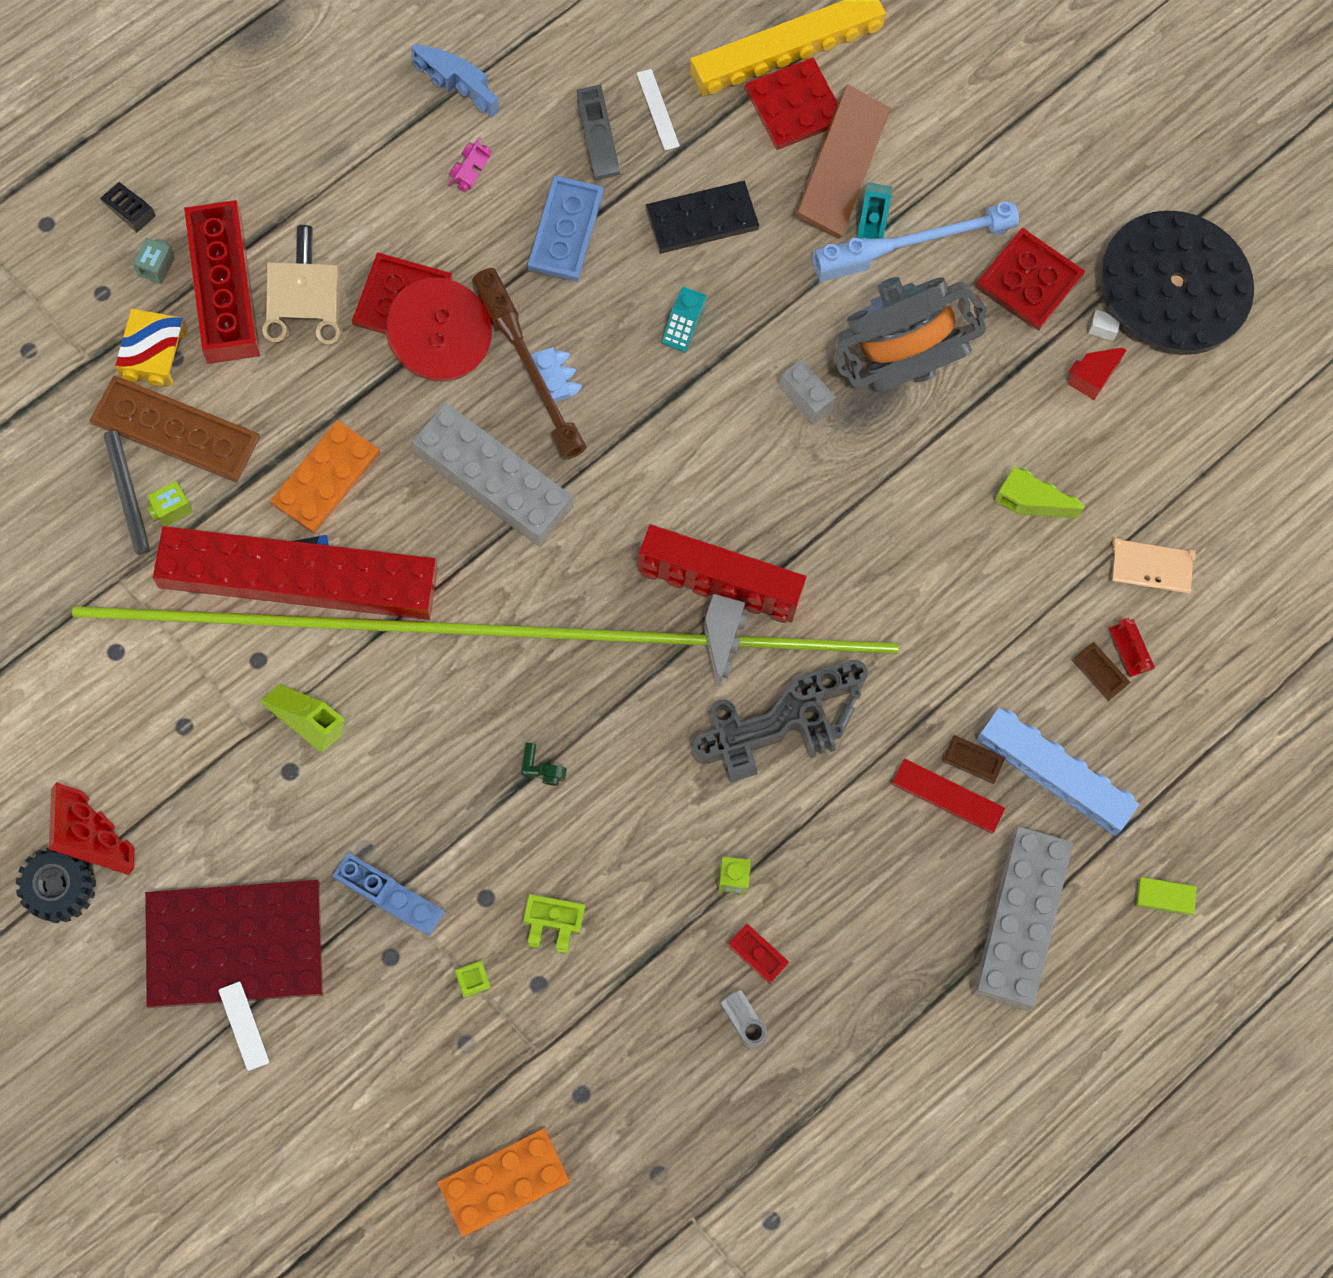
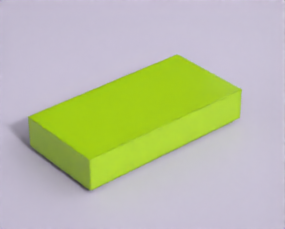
(1166, 896)

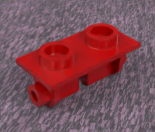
(1131, 647)

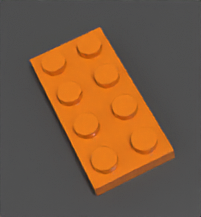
(325, 477)
(503, 1182)

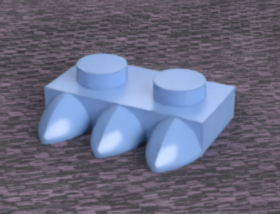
(554, 375)

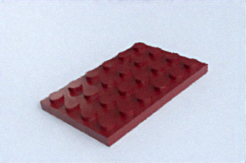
(230, 935)

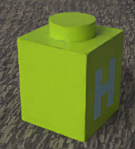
(168, 504)
(734, 875)

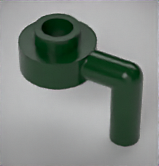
(549, 773)

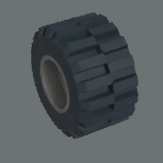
(55, 886)

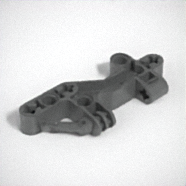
(739, 738)

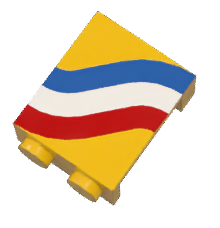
(149, 347)

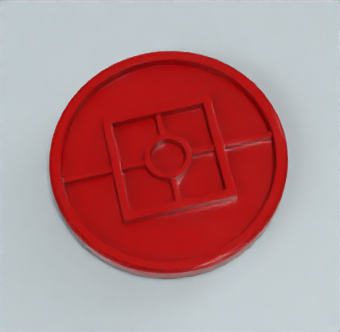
(438, 329)

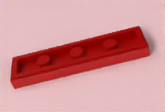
(948, 796)

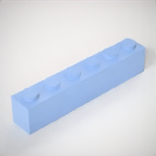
(1058, 771)

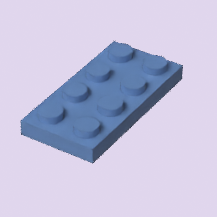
(566, 228)

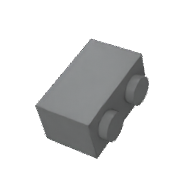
(807, 392)

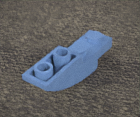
(452, 72)
(388, 895)

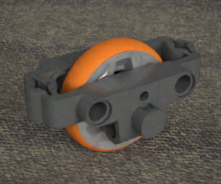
(909, 333)

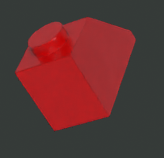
(1094, 371)

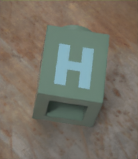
(153, 260)

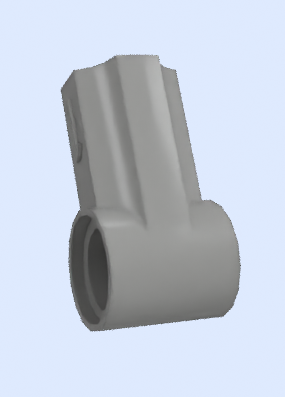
(744, 1017)

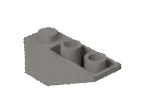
(721, 627)

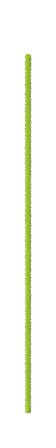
(474, 629)

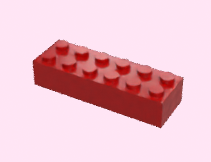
(221, 282)
(721, 572)

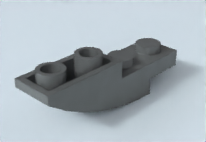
(598, 132)

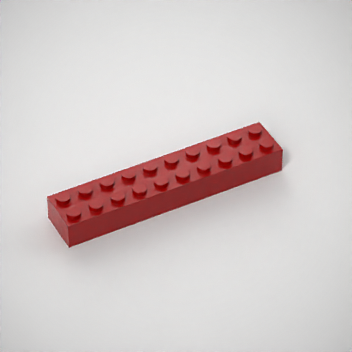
(295, 573)

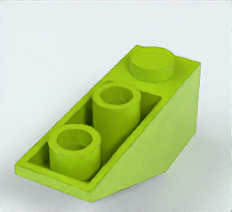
(1031, 496)
(306, 716)

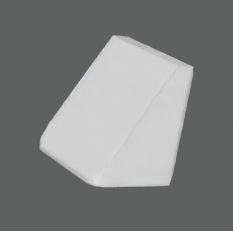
(1104, 325)

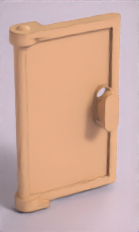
(1141, 560)

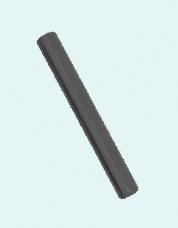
(126, 492)

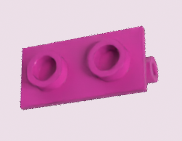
(474, 156)

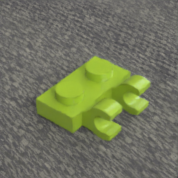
(553, 915)

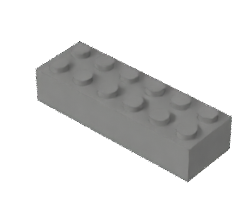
(492, 474)
(1023, 919)

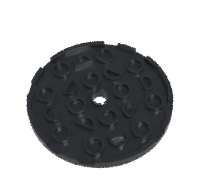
(1168, 316)

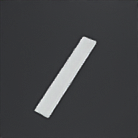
(658, 109)

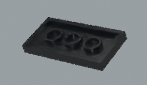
(702, 217)

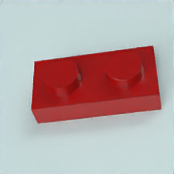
(758, 953)

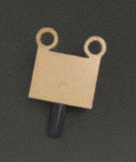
(303, 291)

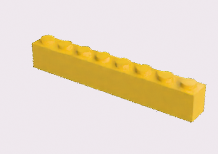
(785, 44)

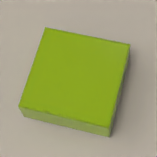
(472, 979)

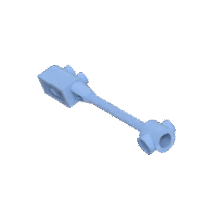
(856, 255)

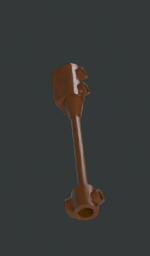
(505, 318)

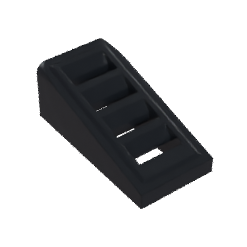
(140, 219)

